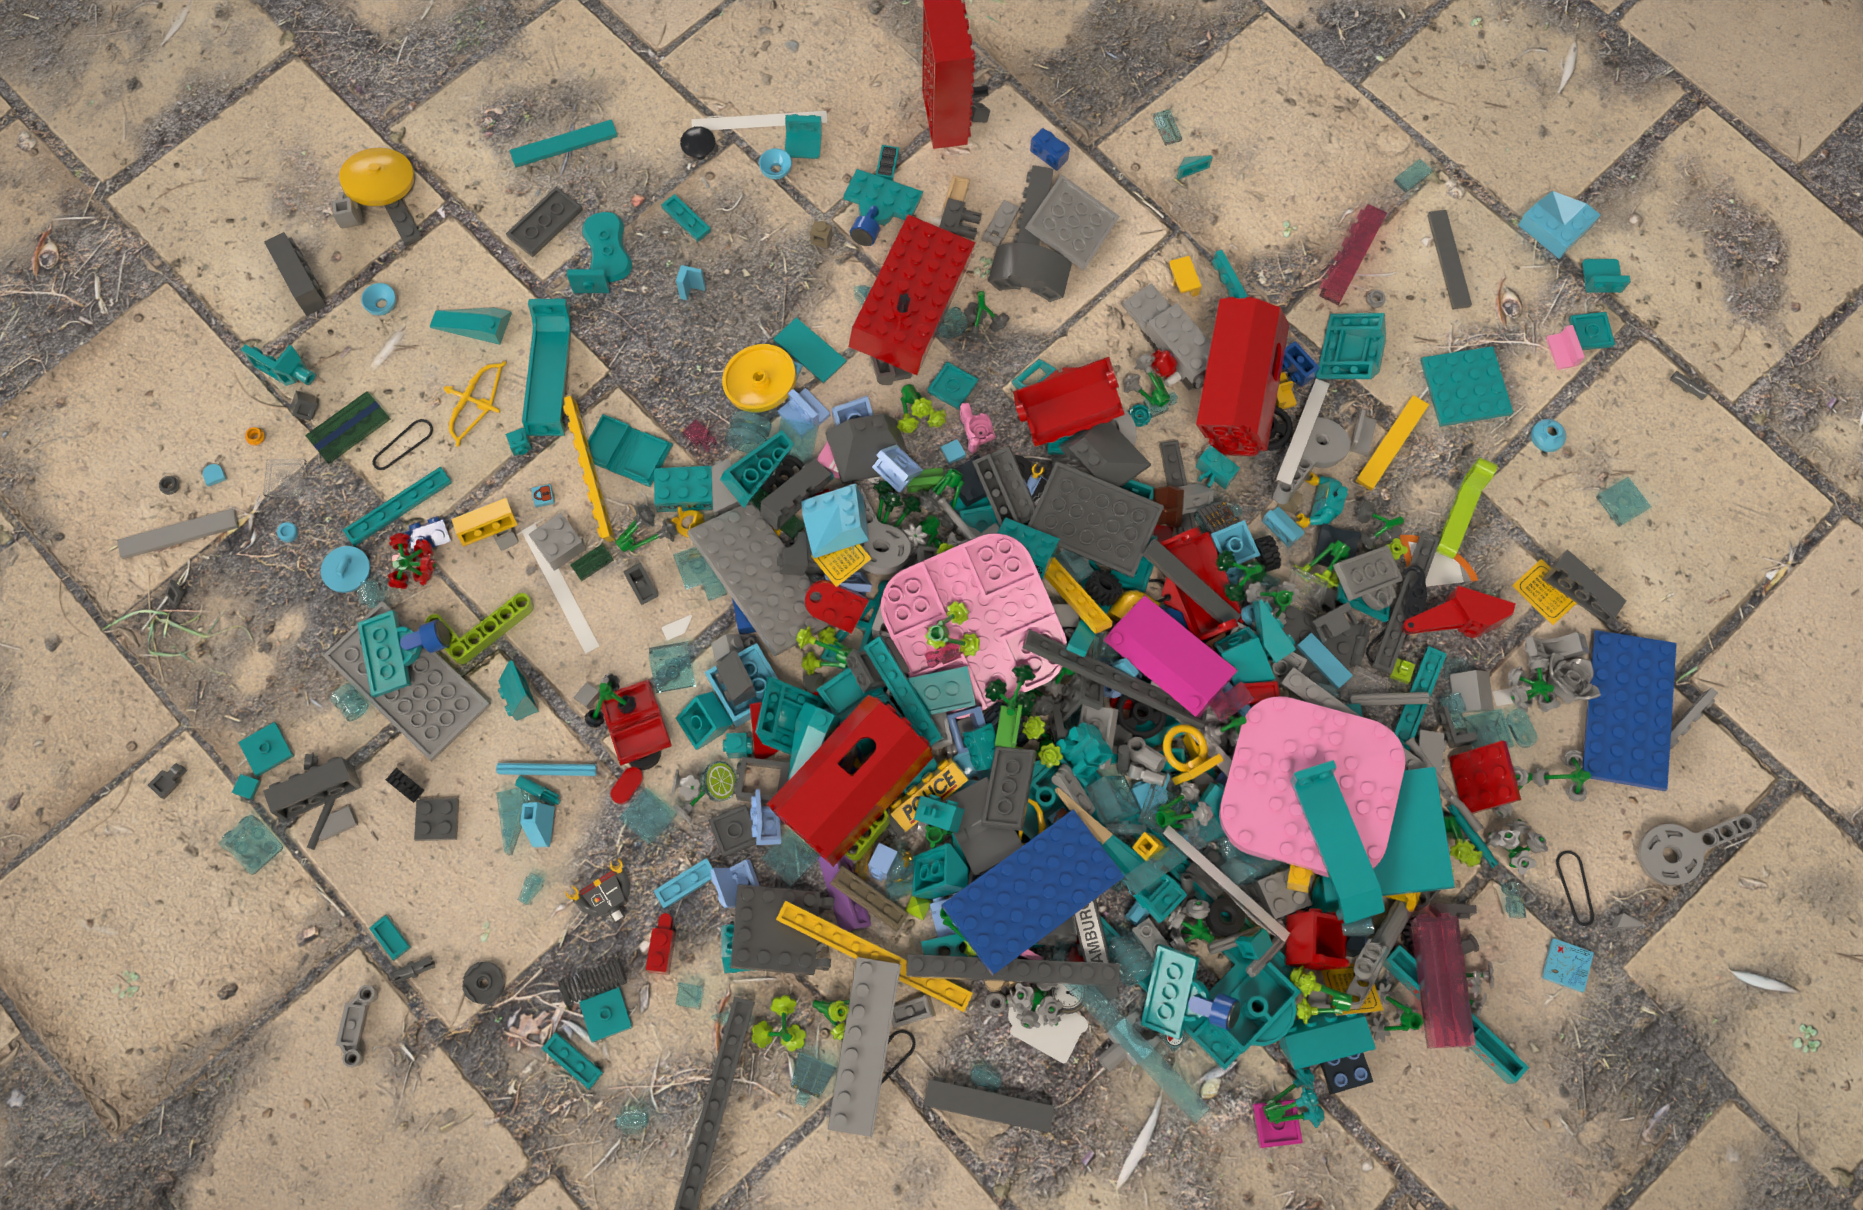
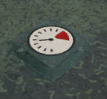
(1174, 1043)

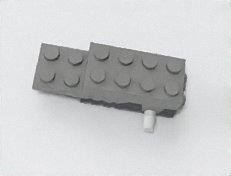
(1172, 330)

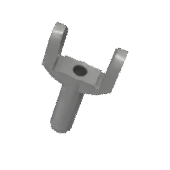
(1376, 951)

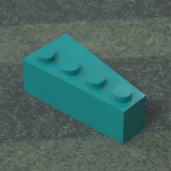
(754, 469)

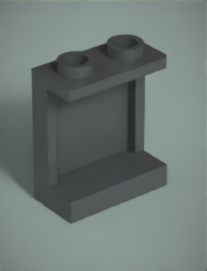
(865, 671)

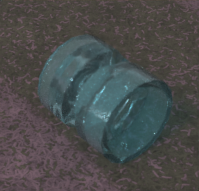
(349, 702)

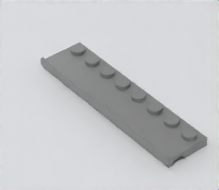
(864, 1047)

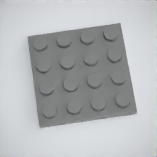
(1072, 222)

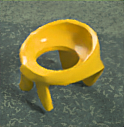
(698, 520)

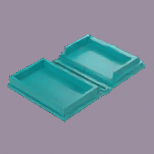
(627, 450)
(844, 695)

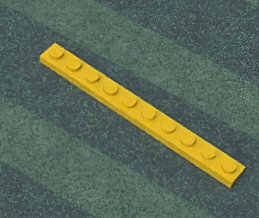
(858, 947)

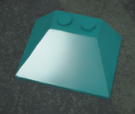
(1353, 346)
(779, 713)

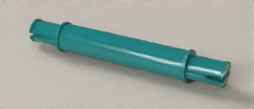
(1474, 837)

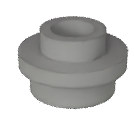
(1378, 294)
(995, 995)

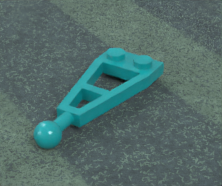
(830, 656)

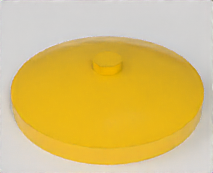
(376, 176)
(759, 378)

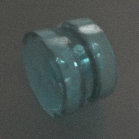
(747, 431)

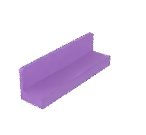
(848, 913)

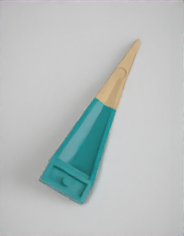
(1160, 896)

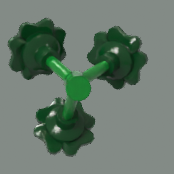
(1253, 573)
(997, 690)

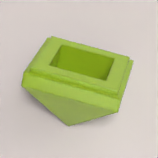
(918, 907)

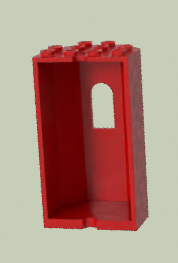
(1243, 376)
(835, 808)

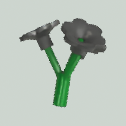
(976, 314)
(1388, 530)

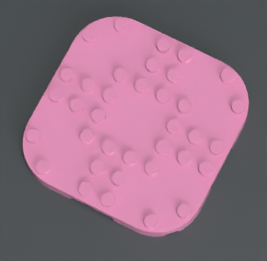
(1003, 600)
(1293, 735)

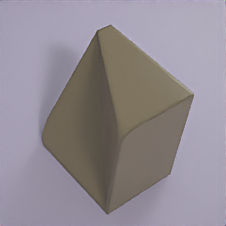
(1293, 504)

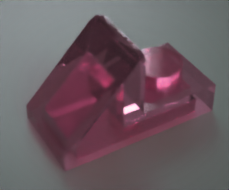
(1230, 702)

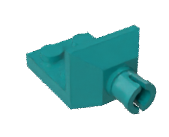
(286, 369)

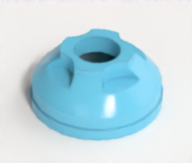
(772, 158)
(376, 293)
(1545, 441)

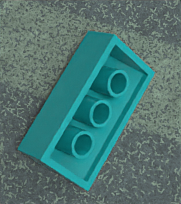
(1326, 1039)

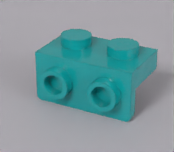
(981, 746)

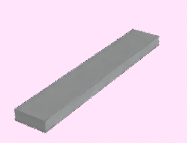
(177, 533)

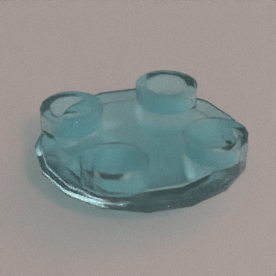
(953, 324)

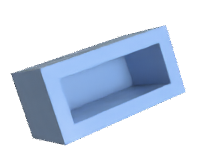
(882, 862)

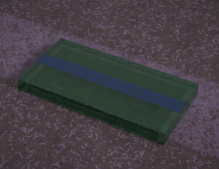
(347, 427)

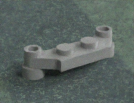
(352, 1025)

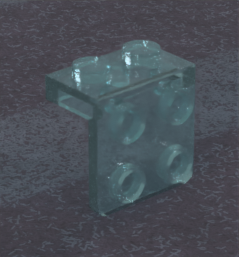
(251, 844)

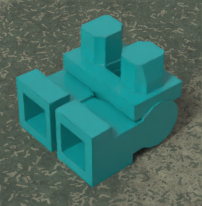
(1085, 749)

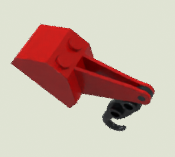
(1463, 610)

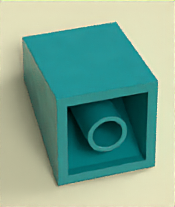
(1245, 654)

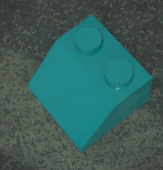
(704, 720)

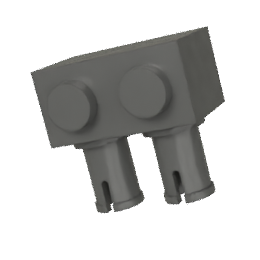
(955, 214)

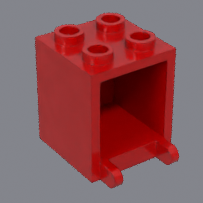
(1316, 941)

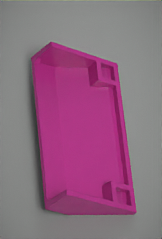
(1170, 656)

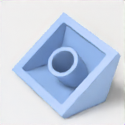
(851, 410)

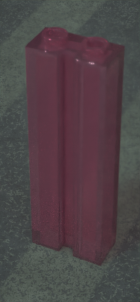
(1442, 981)

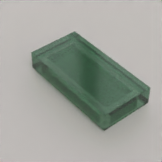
(591, 562)

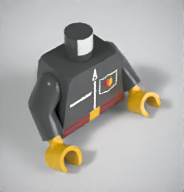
(605, 894)

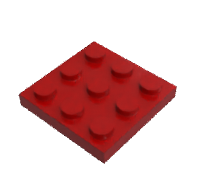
(1485, 777)

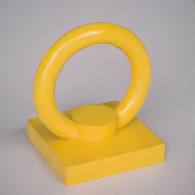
(1194, 766)

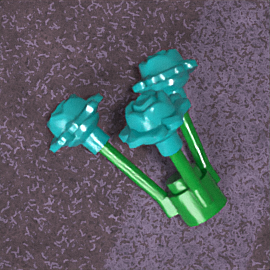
(1309, 1099)

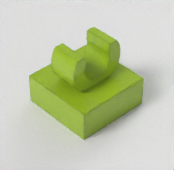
(1402, 671)

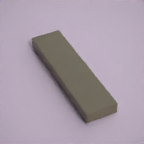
(869, 898)

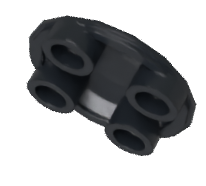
(697, 142)

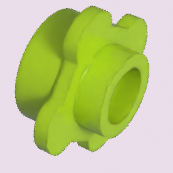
(1396, 543)

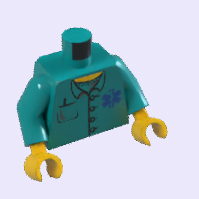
(1327, 503)

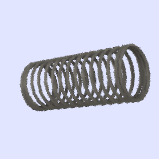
(564, 992)

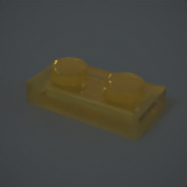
(862, 866)

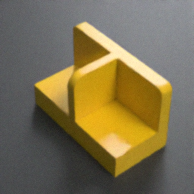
(1185, 276)
(1285, 396)

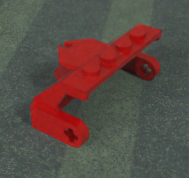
(1070, 401)
(1199, 555)

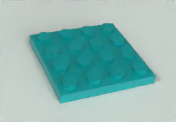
(1466, 386)

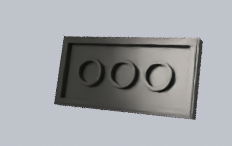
(544, 221)
(1009, 788)

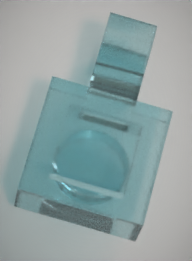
(1155, 410)
(1456, 708)
(1514, 903)

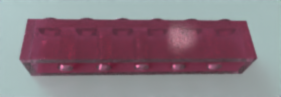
(1352, 255)

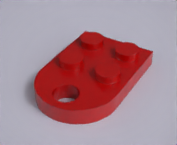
(836, 606)

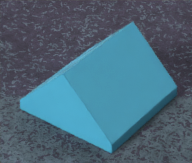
(1237, 539)

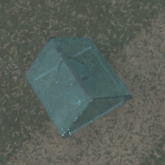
(693, 567)

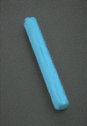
(546, 769)

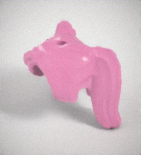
(975, 424)

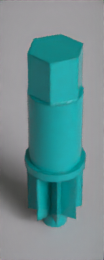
(538, 791)

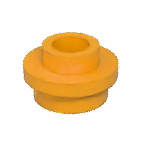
(253, 431)

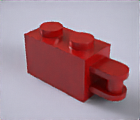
(661, 946)

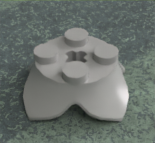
(1572, 679)

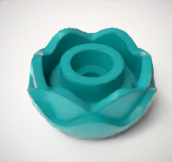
(1140, 410)

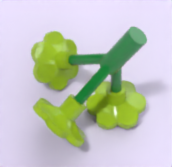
(791, 1037)

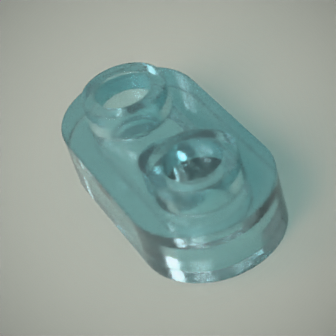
(1520, 729)

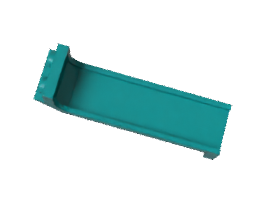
(547, 367)
(1338, 842)

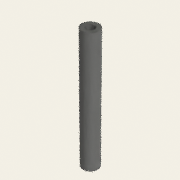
(321, 822)

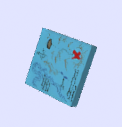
(1567, 965)

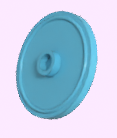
(345, 569)

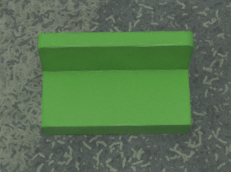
(926, 480)
(1008, 728)

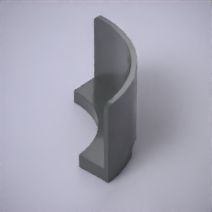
(1030, 267)

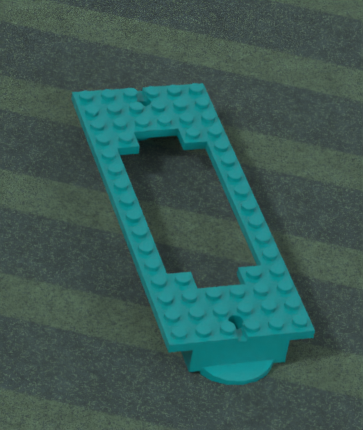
(1268, 991)

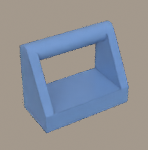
(977, 720)

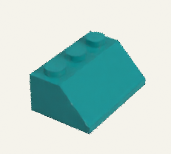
(938, 873)

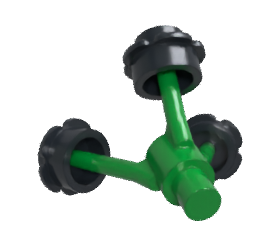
(608, 686)

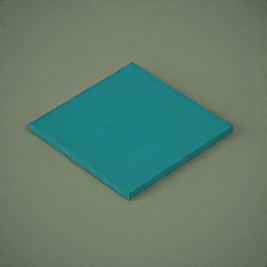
(1417, 844)

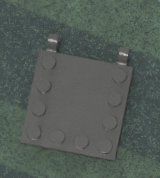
(767, 944)

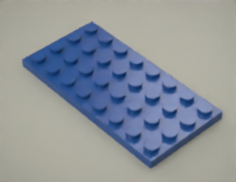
(1632, 717)
(1032, 892)

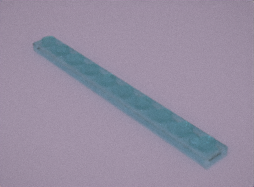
(1138, 1047)

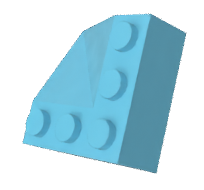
(1558, 222)
(835, 520)
(758, 671)

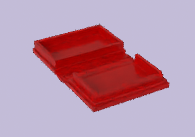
(636, 732)

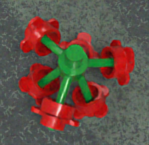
(405, 561)

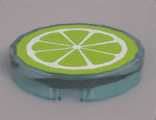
(718, 781)

